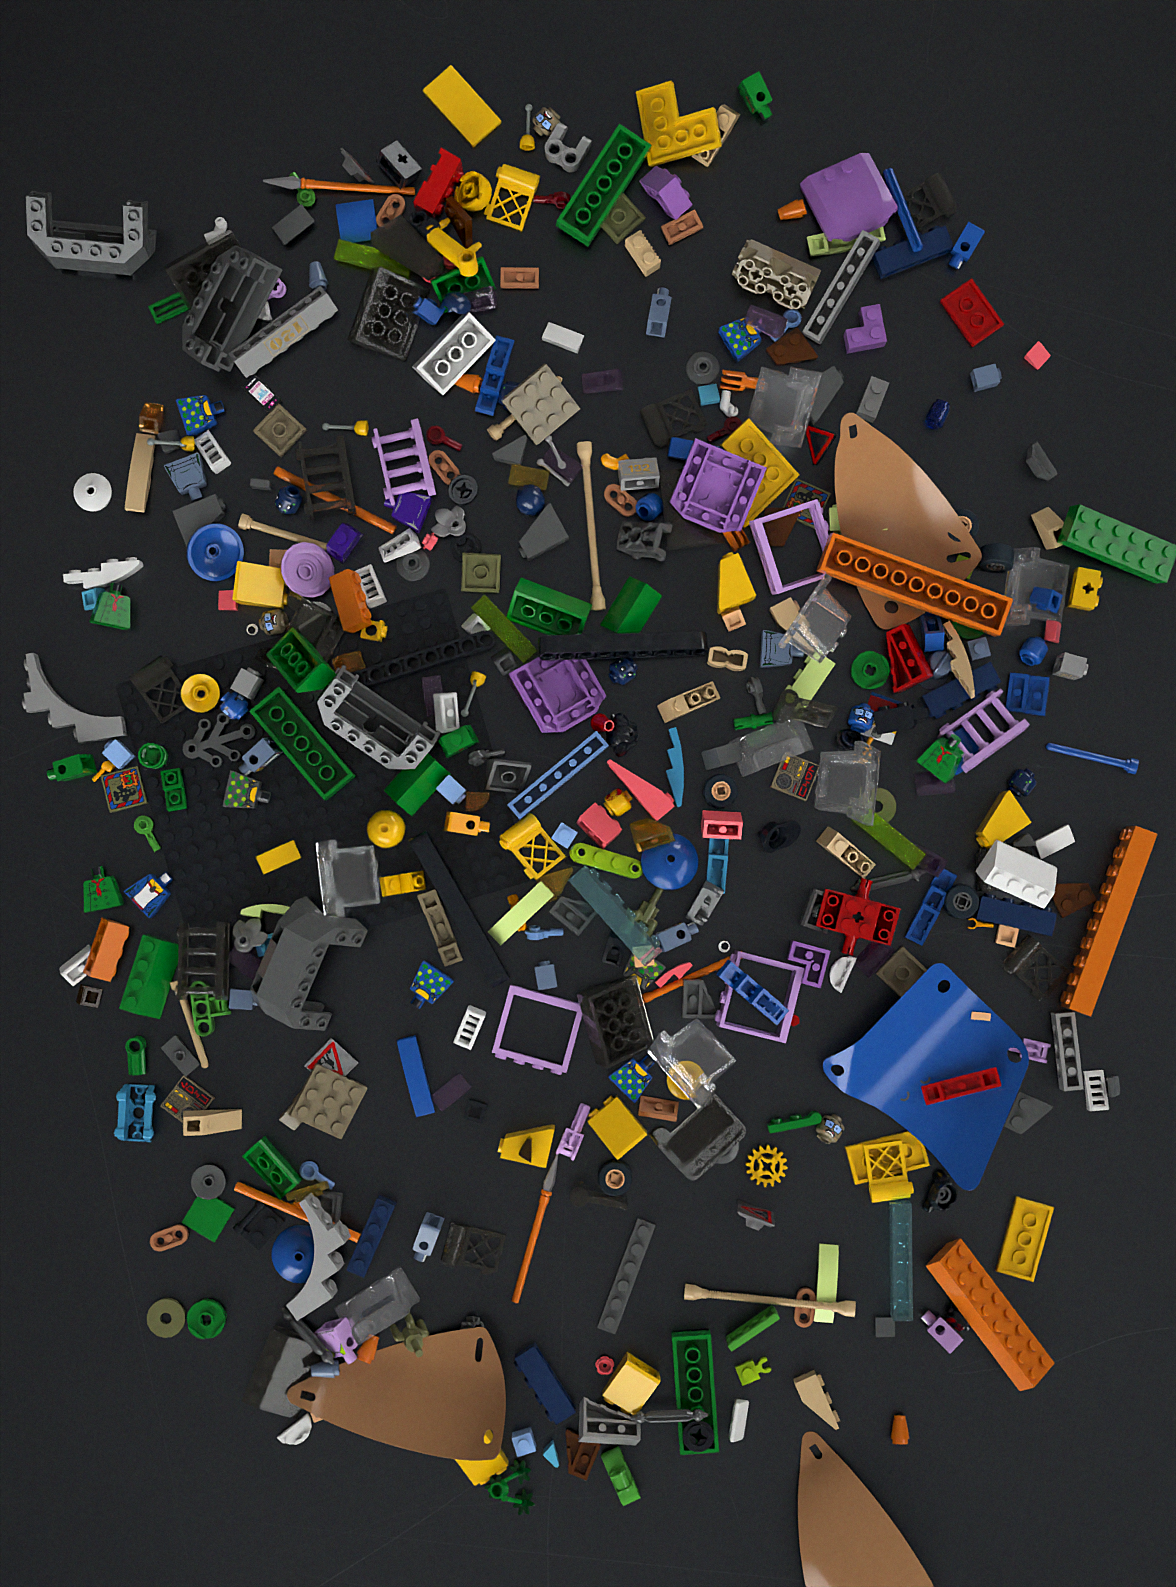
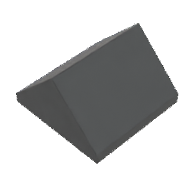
(506, 775)
(811, 910)

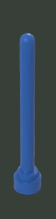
(1129, 765)

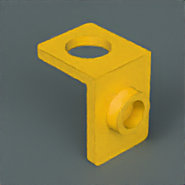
(381, 631)

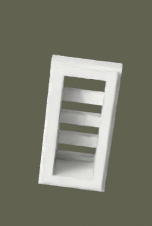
(218, 462)
(405, 542)
(378, 595)
(474, 1012)
(1088, 1091)

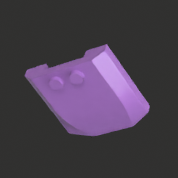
(849, 198)
(716, 487)
(558, 692)

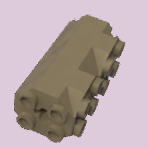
(770, 271)

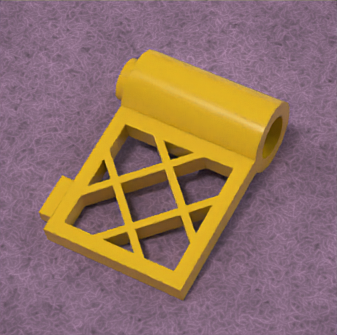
(517, 181)
(520, 835)
(890, 1187)

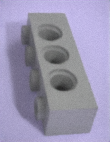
(1067, 1050)

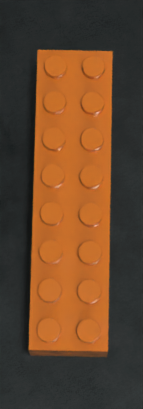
(990, 1314)

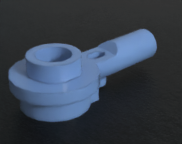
(794, 319)
(535, 933)
(309, 1171)

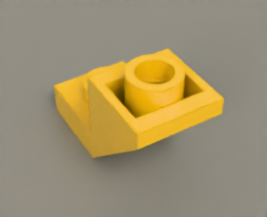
(402, 883)

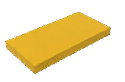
(462, 106)
(915, 1159)
(1024, 1239)

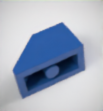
(931, 632)

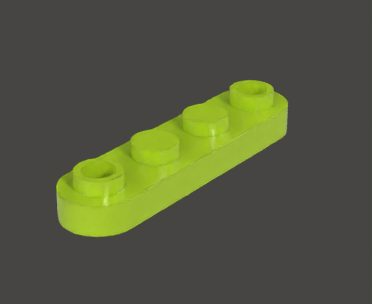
(606, 860)

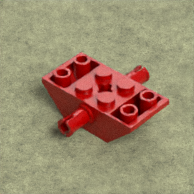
(876, 921)

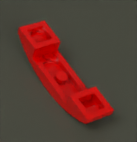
(961, 1086)

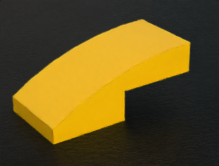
(278, 857)

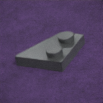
(573, 914)
(696, 1000)
(1025, 1112)

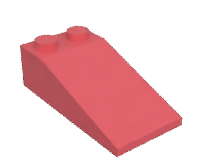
(649, 796)

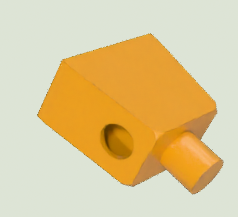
(457, 823)

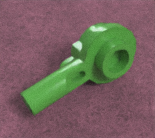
(305, 196)
(144, 826)

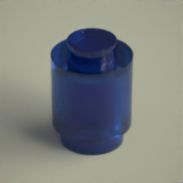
(938, 414)

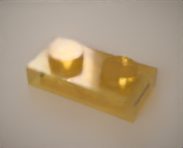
(525, 475)
(316, 1190)

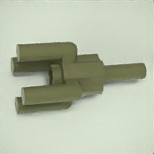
(648, 911)
(411, 1334)

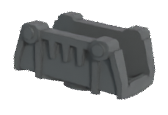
(639, 548)

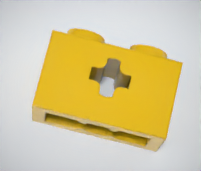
(1077, 596)

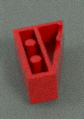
(439, 184)
(907, 659)

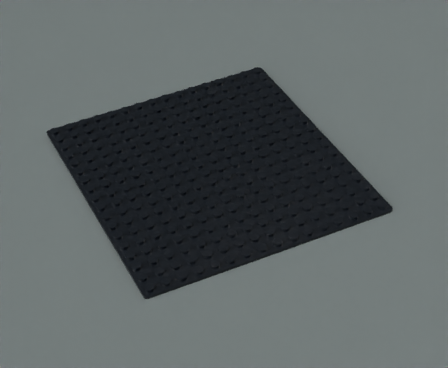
(216, 847)

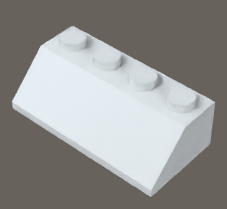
(454, 353)
(1018, 874)

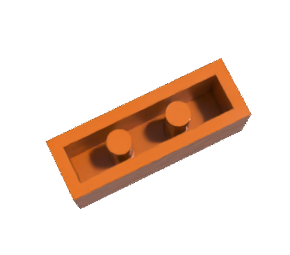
(350, 601)
(106, 949)

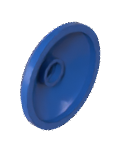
(227, 551)
(668, 874)
(284, 1250)

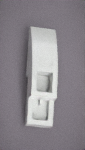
(110, 573)

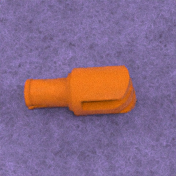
(740, 381)
(736, 539)

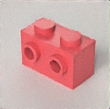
(721, 824)
(599, 825)

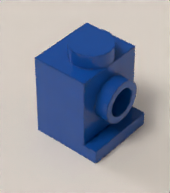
(428, 310)
(1046, 599)

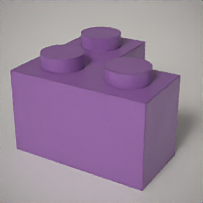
(667, 191)
(871, 332)
(814, 961)

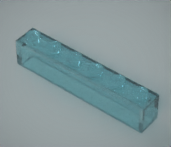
(615, 915)
(901, 1260)

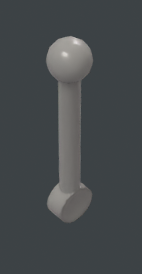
(540, 462)
(561, 464)

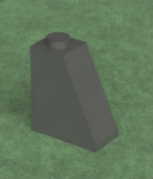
(829, 385)
(199, 514)
(543, 534)

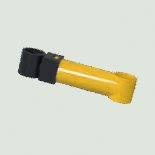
(432, 232)

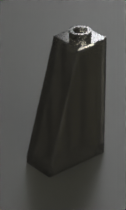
(406, 246)

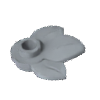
(447, 520)
(250, 933)

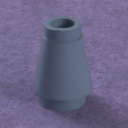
(317, 276)
(325, 1369)

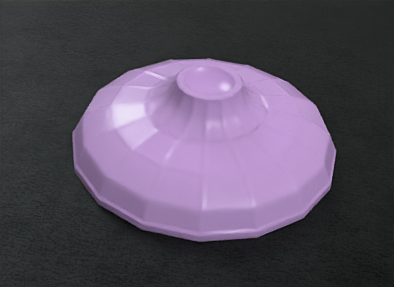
(307, 569)

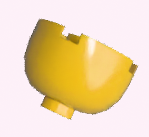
(473, 192)
(386, 828)

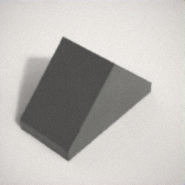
(513, 452)
(721, 756)

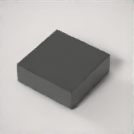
(261, 484)
(884, 1326)

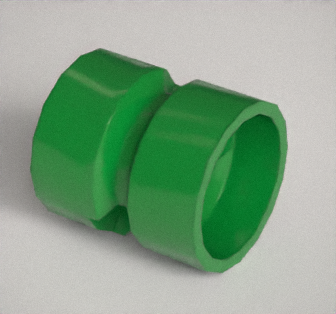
(153, 756)

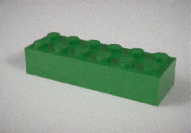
(603, 185)
(1118, 544)
(302, 743)
(694, 1382)

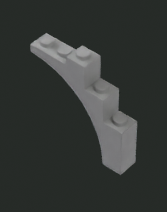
(44, 698)
(326, 1261)

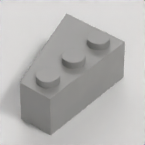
(606, 1426)

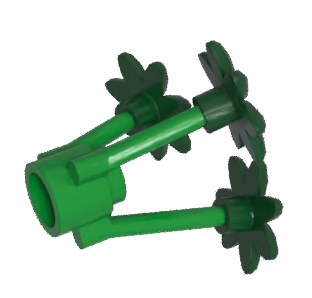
(499, 1488)

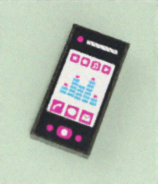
(261, 393)

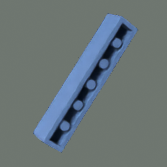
(558, 775)

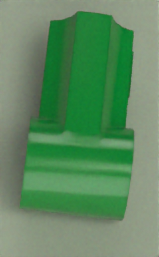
(136, 1058)

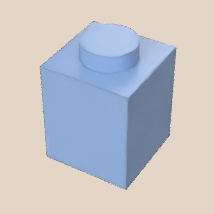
(118, 753)
(452, 790)
(564, 835)
(524, 1441)

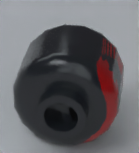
(956, 1319)

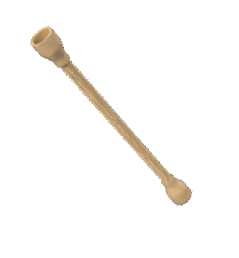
(584, 452)
(845, 1308)

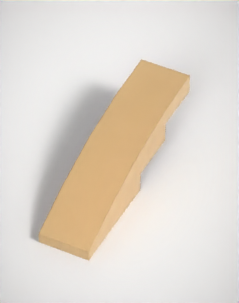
(140, 474)
(960, 664)

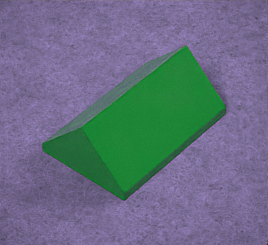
(457, 282)
(631, 607)
(414, 786)
(272, 1167)

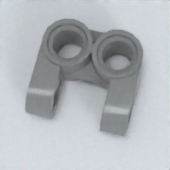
(565, 152)

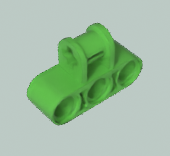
(214, 1008)
(620, 1476)

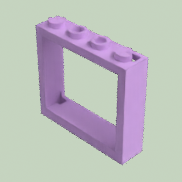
(765, 552)
(549, 999)
(790, 999)

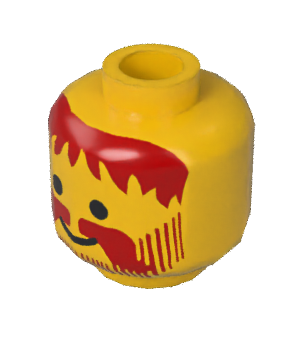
(617, 802)

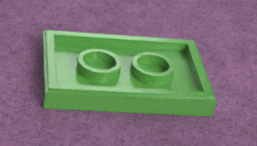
(752, 1328)

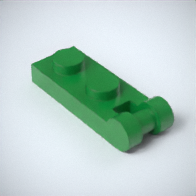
(794, 1122)

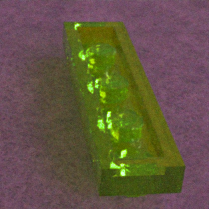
(368, 258)
(504, 628)
(894, 841)

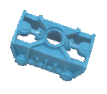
(126, 1113)

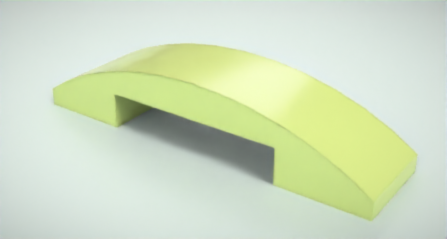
(820, 246)
(257, 910)
(520, 913)
(826, 1280)

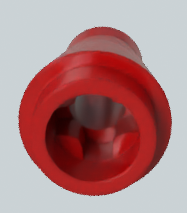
(601, 723)

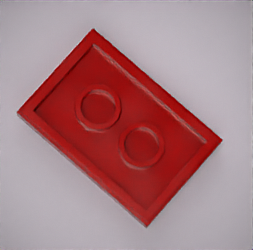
(972, 312)

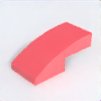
(678, 970)

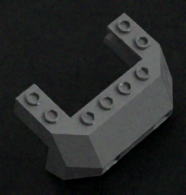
(90, 245)
(228, 307)
(374, 723)
(294, 960)

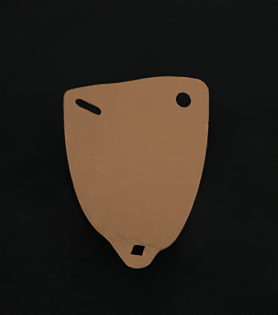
(887, 490)
(419, 1403)
(845, 1530)

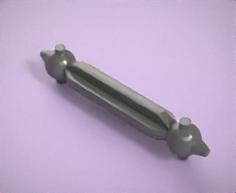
(892, 879)
(309, 1337)
(669, 1416)

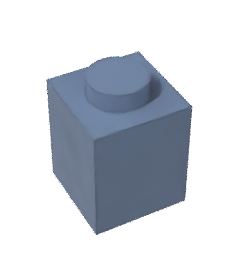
(985, 377)
(977, 649)
(545, 975)
(241, 999)

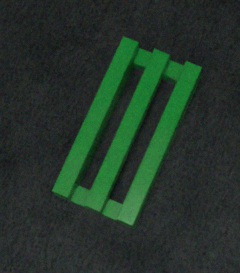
(171, 314)

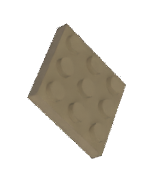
(540, 404)
(328, 1101)

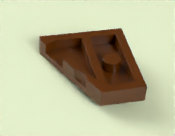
(460, 220)
(791, 349)
(780, 528)
(1072, 897)
(580, 1455)

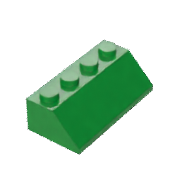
(547, 609)
(300, 663)
(150, 977)

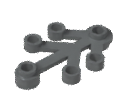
(216, 741)

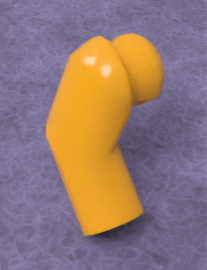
(611, 462)

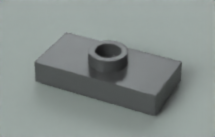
(180, 1055)

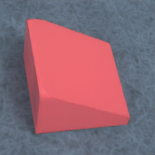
(1037, 355)
(225, 601)
(1052, 631)

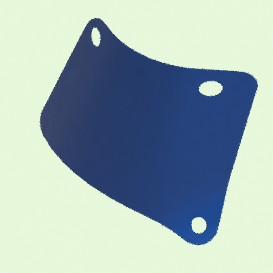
(936, 1038)

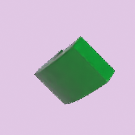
(174, 789)

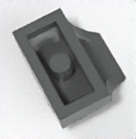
(1040, 463)

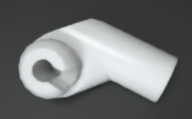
(220, 227)
(725, 405)

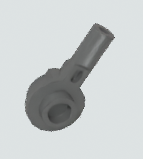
(755, 687)
(478, 757)

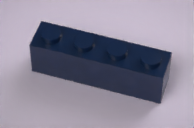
(901, 256)
(954, 694)
(1015, 915)
(371, 1236)
(545, 1383)

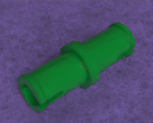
(753, 721)

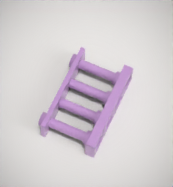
(417, 450)
(1000, 738)

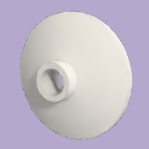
(101, 495)

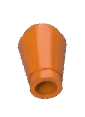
(792, 210)
(470, 382)
(368, 1350)
(899, 1430)

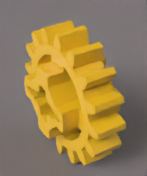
(759, 1171)

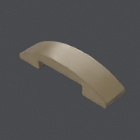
(440, 927)

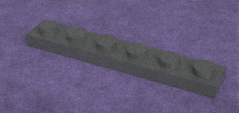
(626, 1275)

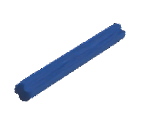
(903, 210)

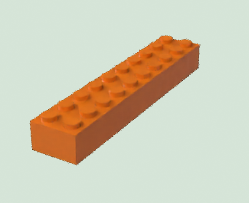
(914, 584)
(1108, 919)

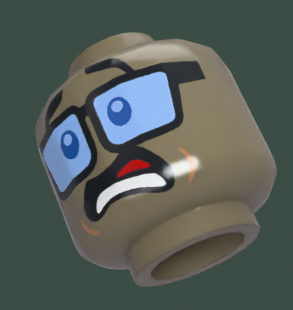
(545, 121)
(274, 622)
(830, 1129)

